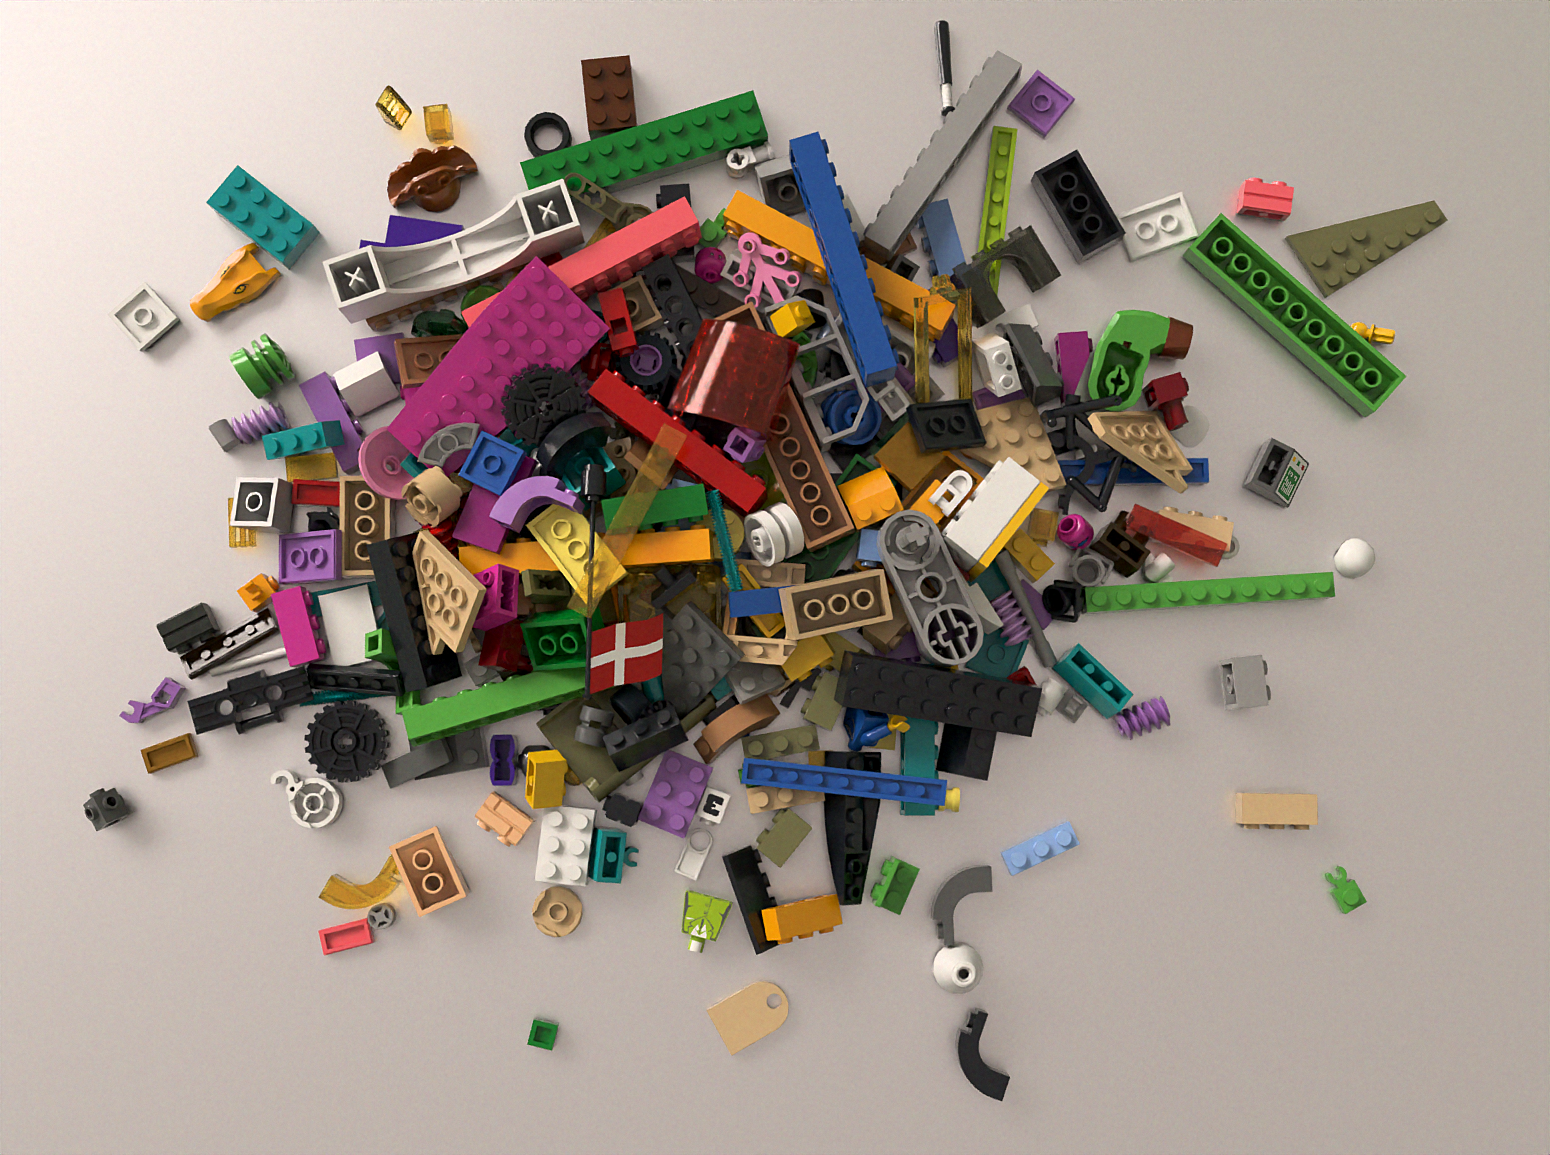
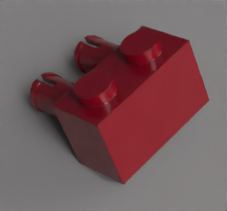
(1167, 396)
(503, 647)

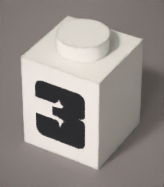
(712, 806)

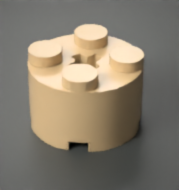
(431, 496)

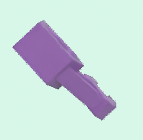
(144, 710)

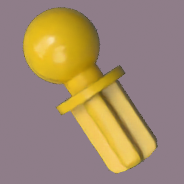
(1374, 334)

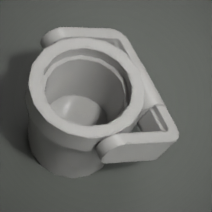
(1090, 568)

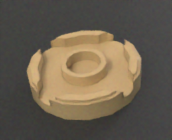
(557, 911)

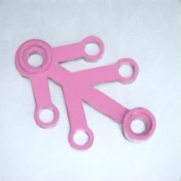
(764, 272)

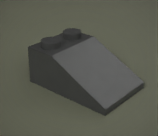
(467, 750)

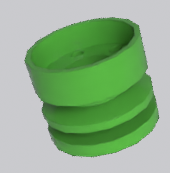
(262, 366)

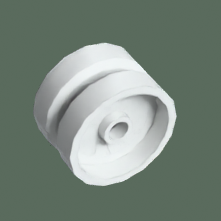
(773, 534)

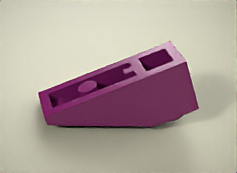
(1071, 358)

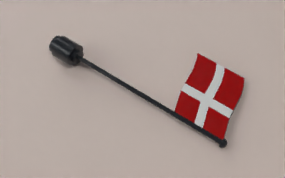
(624, 650)

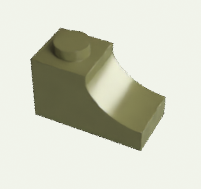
(545, 586)

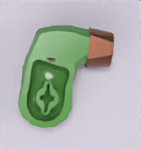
(1126, 352)

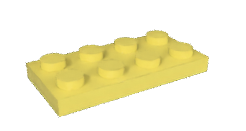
(566, 541)

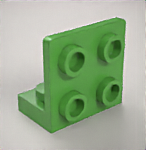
(894, 885)

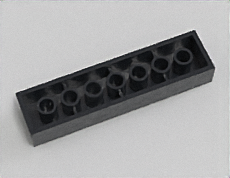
(937, 694)

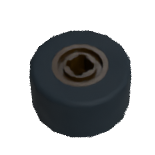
(629, 703)

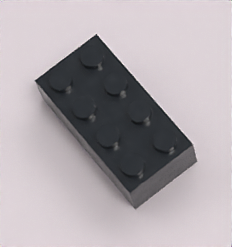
(1077, 206)

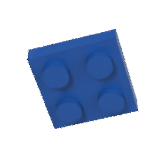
(492, 463)

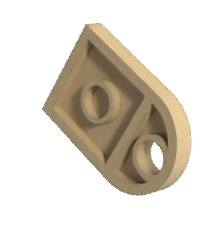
(747, 1016)

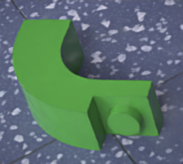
(381, 649)

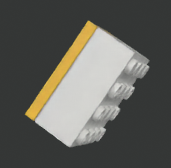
(991, 516)

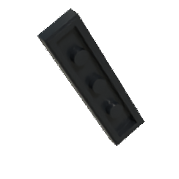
(356, 679)

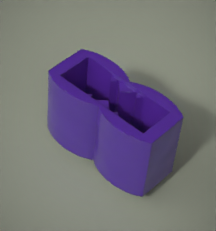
(504, 767)

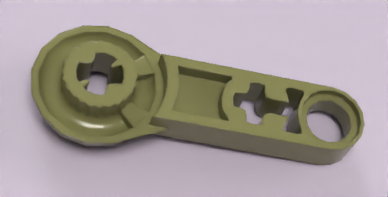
(616, 211)

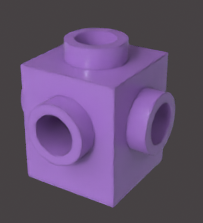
(740, 449)

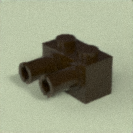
(1125, 551)

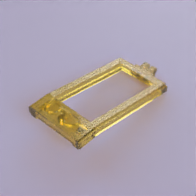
(942, 292)

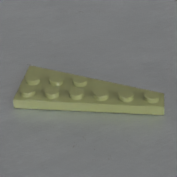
(1352, 248)

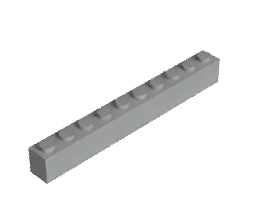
(942, 155)

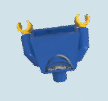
(868, 727)

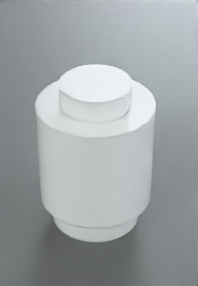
(1050, 696)

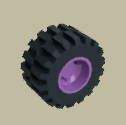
(649, 364)

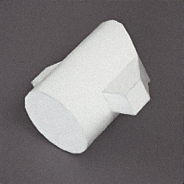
(1157, 569)

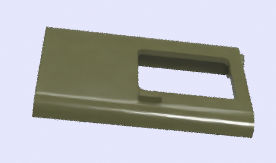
(593, 763)

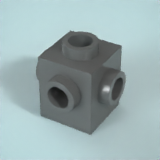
(105, 808)

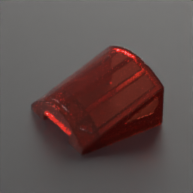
(736, 376)

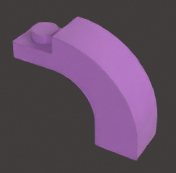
(527, 495)

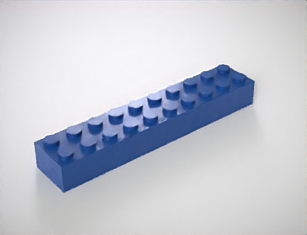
(842, 259)

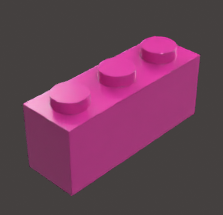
(298, 626)

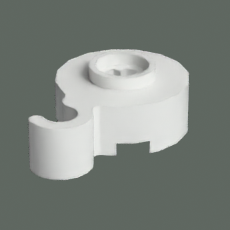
(300, 799)

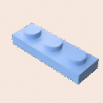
(1040, 848)

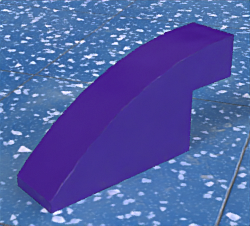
(412, 231)

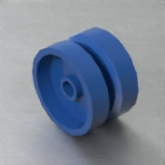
(841, 411)

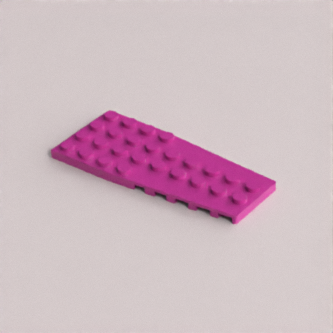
(524, 325)

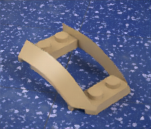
(760, 648)

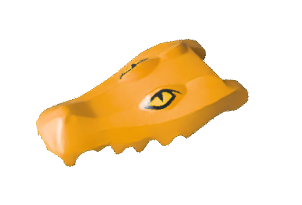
(235, 283)

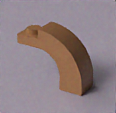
(734, 725)

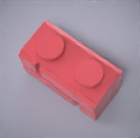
(1265, 199)

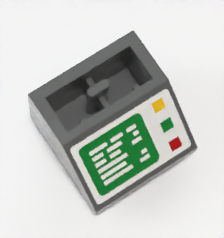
(1277, 472)

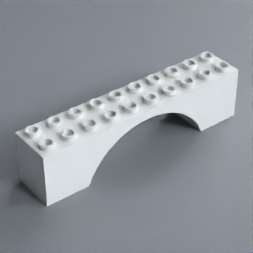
(392, 277)

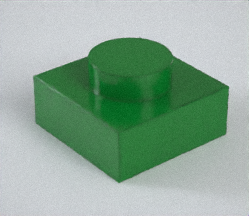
(543, 1034)

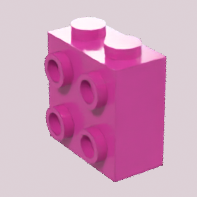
(500, 597)

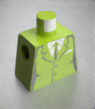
(703, 918)

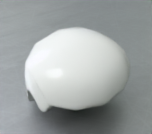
(1354, 558)

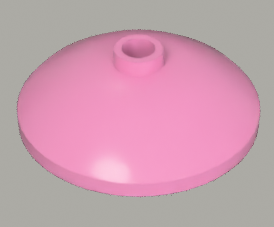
(377, 451)

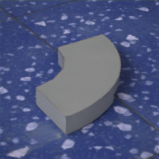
(447, 441)

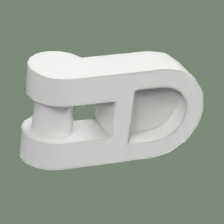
(958, 485)

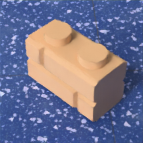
(504, 819)

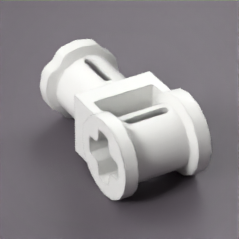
(747, 159)

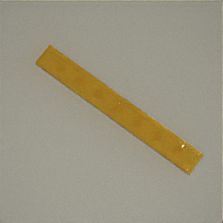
(627, 521)

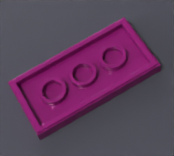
(475, 524)

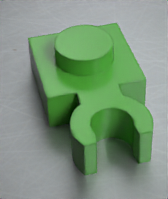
(1346, 893)

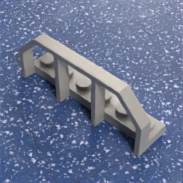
(804, 391)

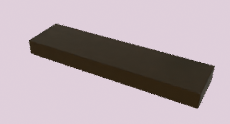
(229, 643)

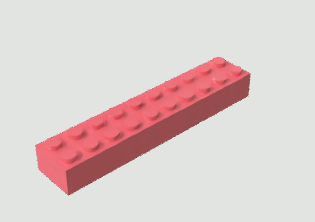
(621, 253)

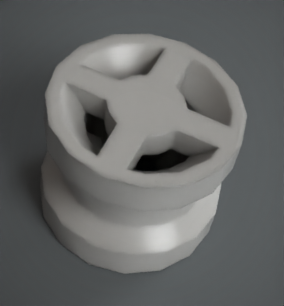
(379, 920)

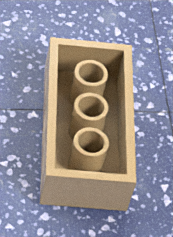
(363, 521)
(835, 604)

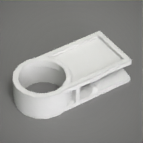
(692, 859)

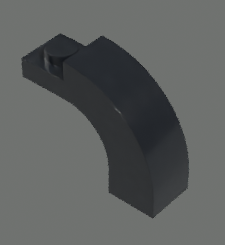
(568, 439)
(983, 1077)

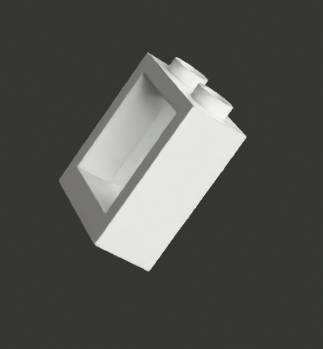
(992, 358)

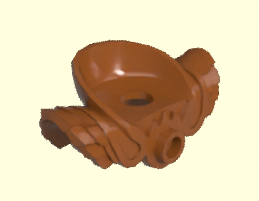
(430, 178)

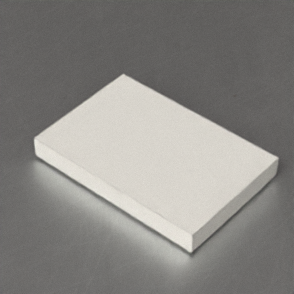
(1157, 227)
(347, 619)

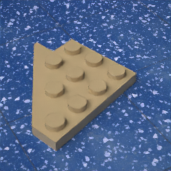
(1018, 433)
(1144, 441)
(447, 593)

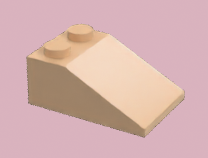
(429, 871)

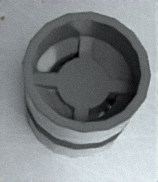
(593, 735)

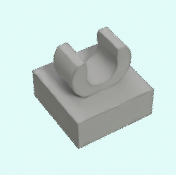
(1072, 705)

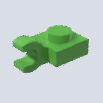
(713, 232)

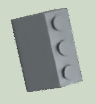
(1033, 364)

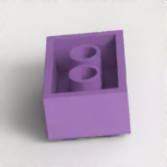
(675, 793)

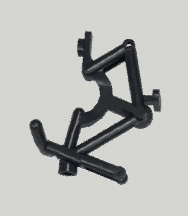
(1075, 409)

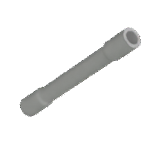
(1041, 644)

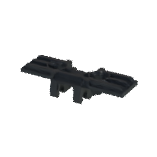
(248, 693)

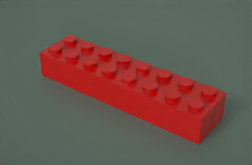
(696, 458)

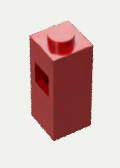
(620, 322)

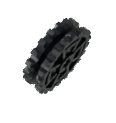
(528, 393)
(337, 724)

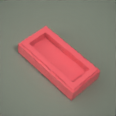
(346, 936)

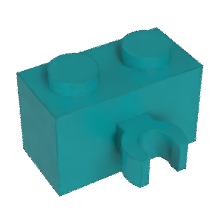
(609, 854)

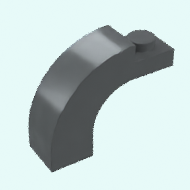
(952, 890)

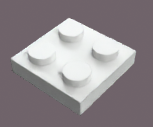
(143, 317)

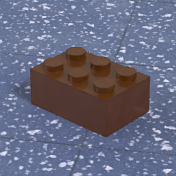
(608, 95)

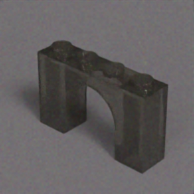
(1021, 250)

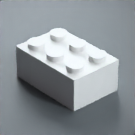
(565, 845)

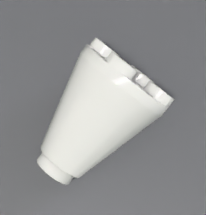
(949, 963)

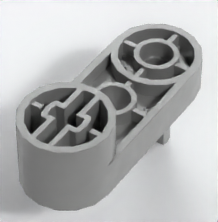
(900, 549)

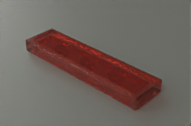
(1175, 535)

